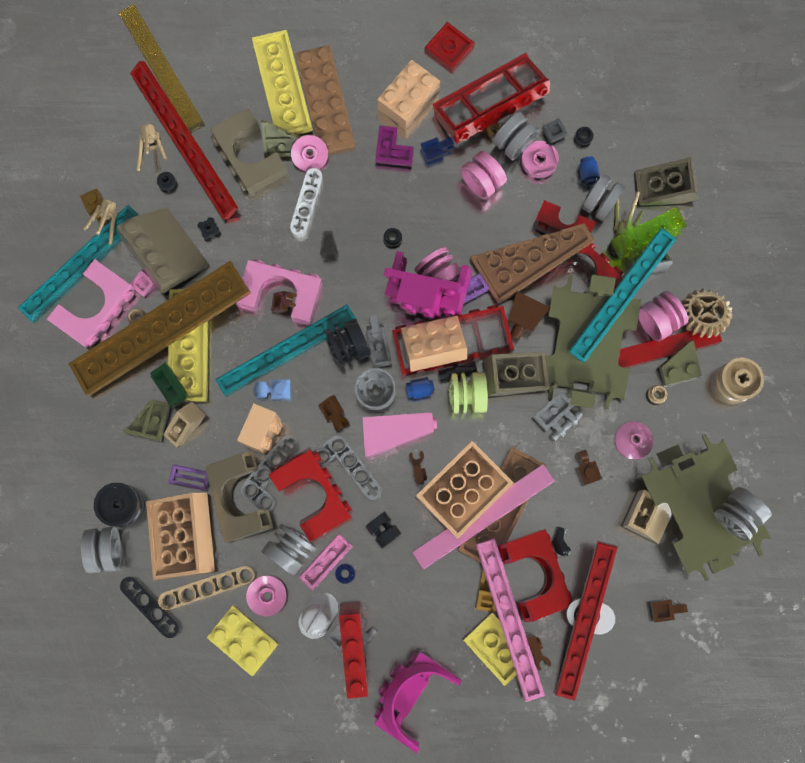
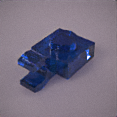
(434, 149)

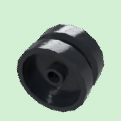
(107, 507)

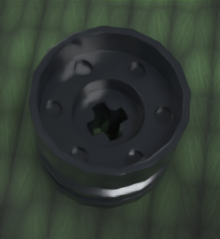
(347, 343)

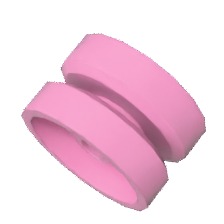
(483, 175)

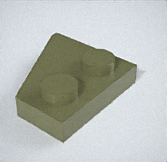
(277, 140)
(681, 365)
(151, 421)

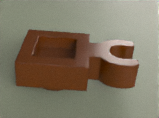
(282, 301)

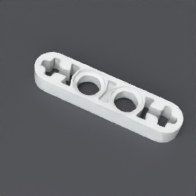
(304, 202)

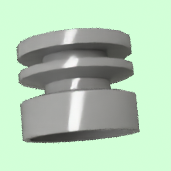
(366, 382)
(742, 514)
(288, 549)

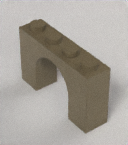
(229, 135)
(222, 478)

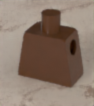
(525, 315)

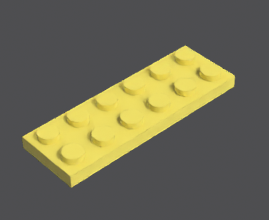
(282, 82)
(190, 360)

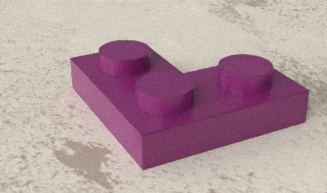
(390, 153)

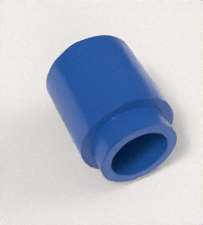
(589, 170)
(420, 388)

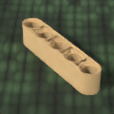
(198, 591)

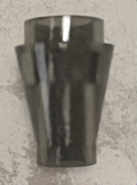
(328, 246)

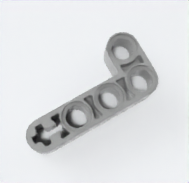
(266, 464)
(352, 470)

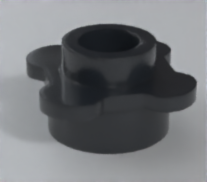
(206, 233)

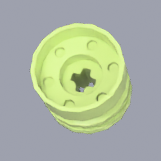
(468, 393)

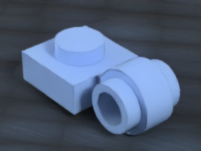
(279, 390)

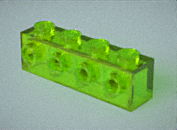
(638, 238)

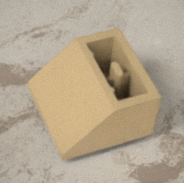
(647, 518)

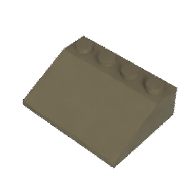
(162, 248)

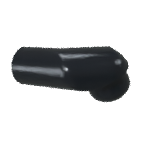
(559, 543)

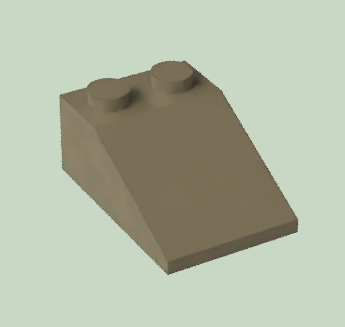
(668, 183)
(516, 373)

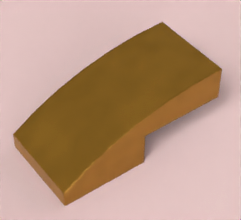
(484, 597)

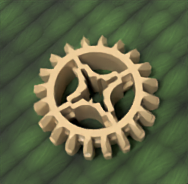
(706, 321)

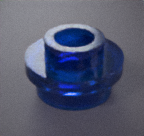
(340, 578)

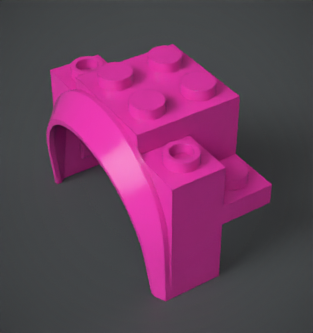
(423, 293)
(403, 692)

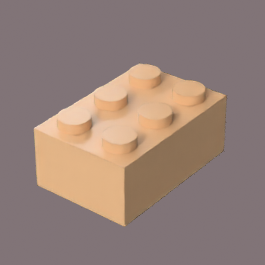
(408, 94)
(434, 343)
(260, 430)

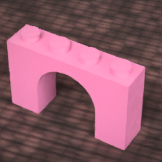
(259, 275)
(89, 329)

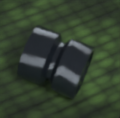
(388, 535)

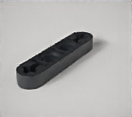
(148, 609)

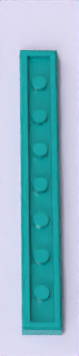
(73, 268)
(622, 295)
(283, 351)

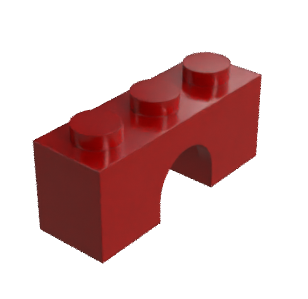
(549, 221)

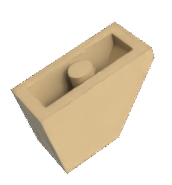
(184, 424)

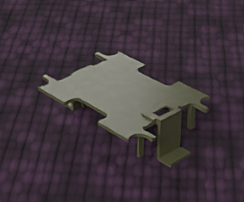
(601, 367)
(693, 499)

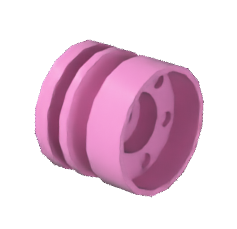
(437, 266)
(662, 316)

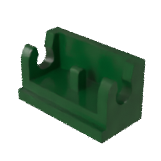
(169, 385)

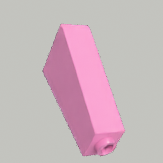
(393, 431)

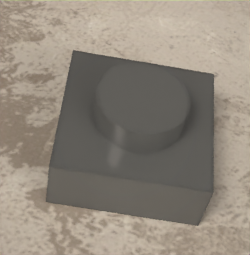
(554, 130)

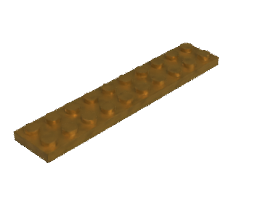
(159, 328)

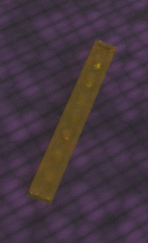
(160, 67)

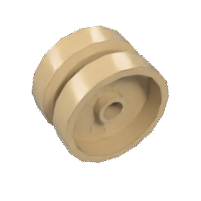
(738, 380)

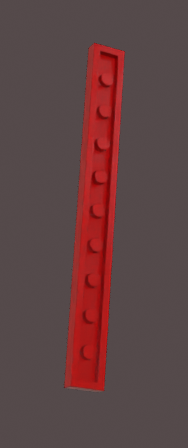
(184, 140)

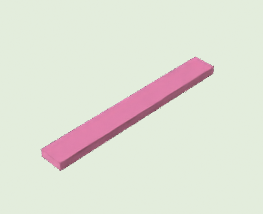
(512, 498)
(510, 620)

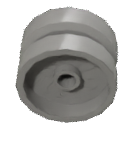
(516, 136)
(603, 197)
(101, 550)

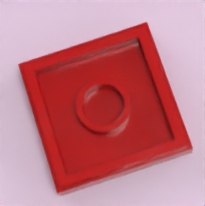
(449, 46)

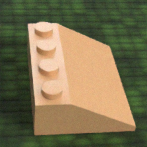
(464, 489)
(180, 536)

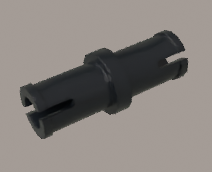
(467, 369)

